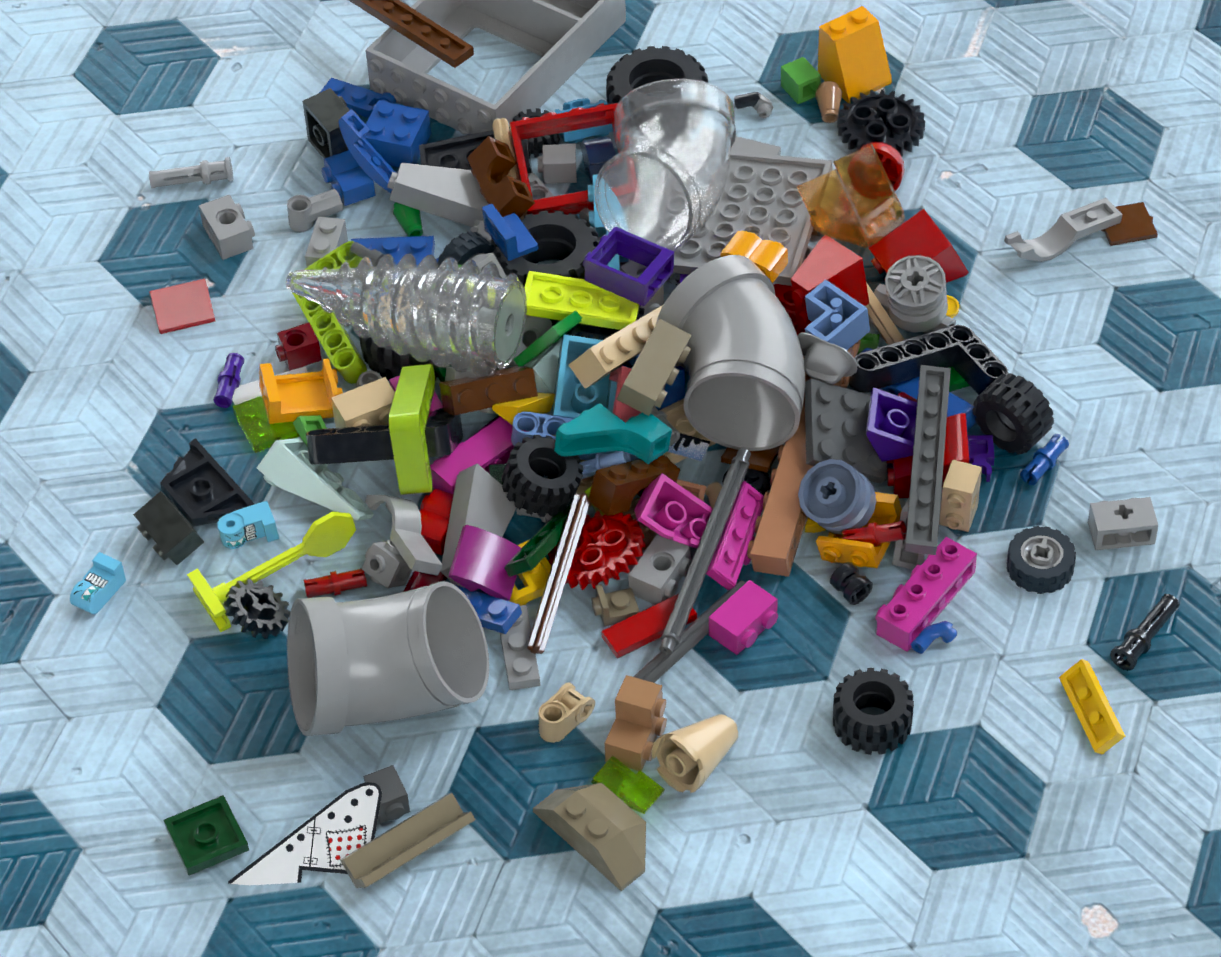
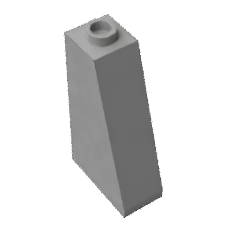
(439, 191)
(477, 503)

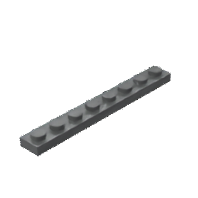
(927, 460)

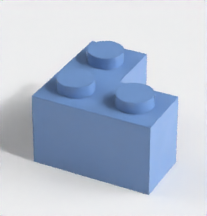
(836, 316)

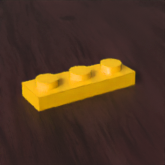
(1092, 706)

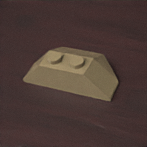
(599, 830)

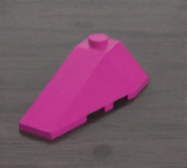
(674, 512)

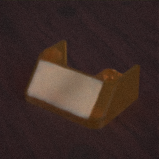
(853, 200)

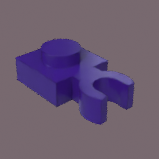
(982, 453)

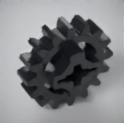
(257, 608)

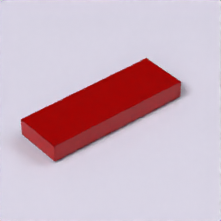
(641, 628)

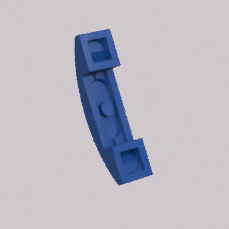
(366, 156)

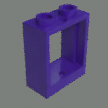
(653, 256)

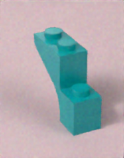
(603, 431)

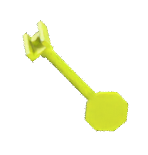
(321, 540)

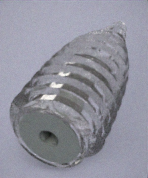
(425, 309)

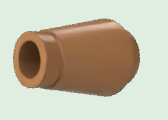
(829, 100)

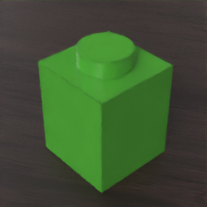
(800, 80)

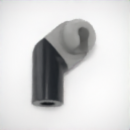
(757, 101)

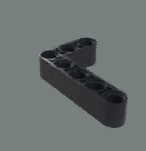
(945, 348)
(374, 443)

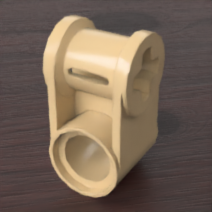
(563, 713)

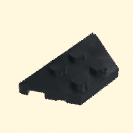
(202, 487)

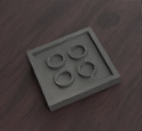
(837, 429)

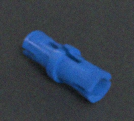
(1044, 459)

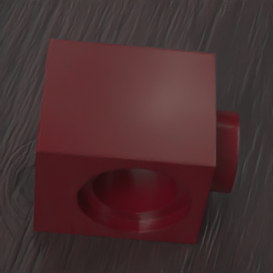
(298, 347)

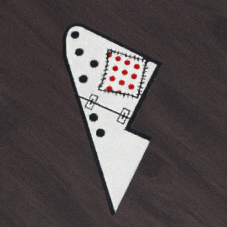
(320, 841)

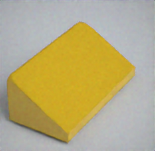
(538, 404)

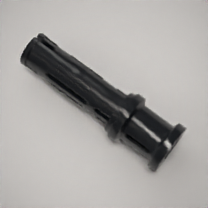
(1130, 646)

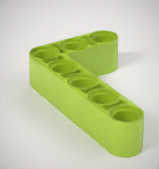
(326, 326)
(407, 428)

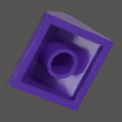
(891, 425)

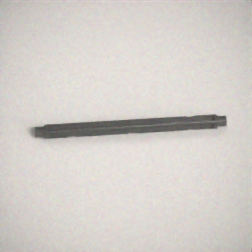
(705, 551)

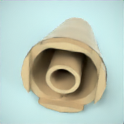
(694, 751)

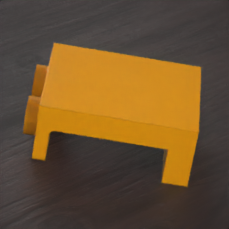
(298, 394)
(861, 554)

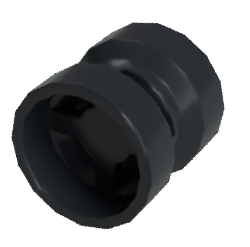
(851, 583)

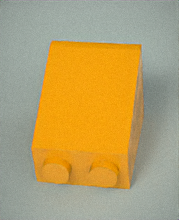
(853, 54)

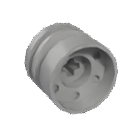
(916, 293)

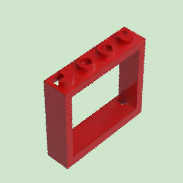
(551, 124)

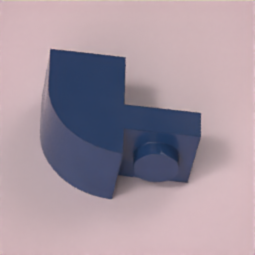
(596, 154)

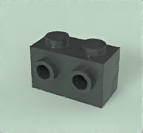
(168, 528)

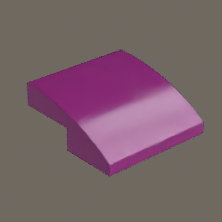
(481, 562)

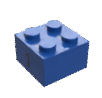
(398, 132)

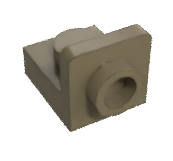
(614, 606)

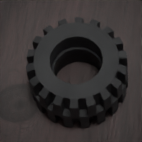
(1013, 413)
(533, 491)
(873, 731)

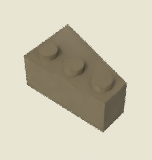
(655, 368)

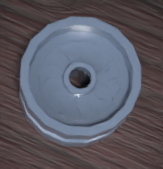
(837, 496)

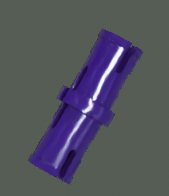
(228, 380)

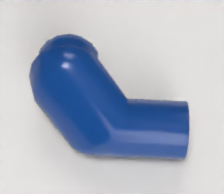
(930, 633)

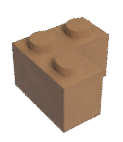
(637, 722)

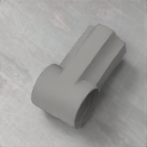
(305, 210)

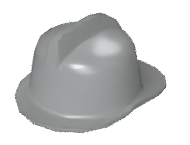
(826, 360)

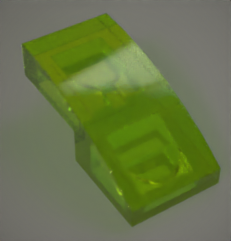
(633, 789)

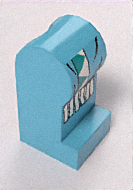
(247, 525)
(98, 584)

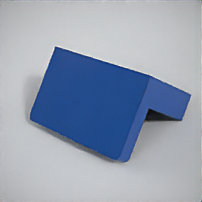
(508, 233)

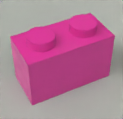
(743, 617)

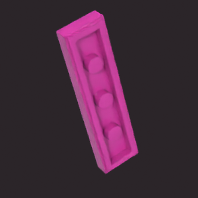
(736, 537)

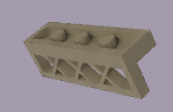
(405, 841)

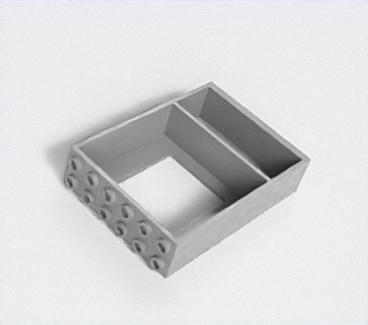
(557, 30)

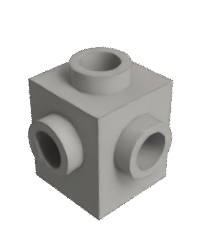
(386, 565)

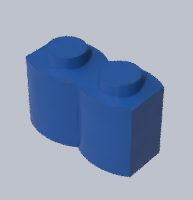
(347, 178)

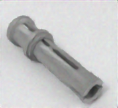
(204, 172)

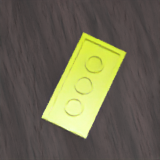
(559, 296)

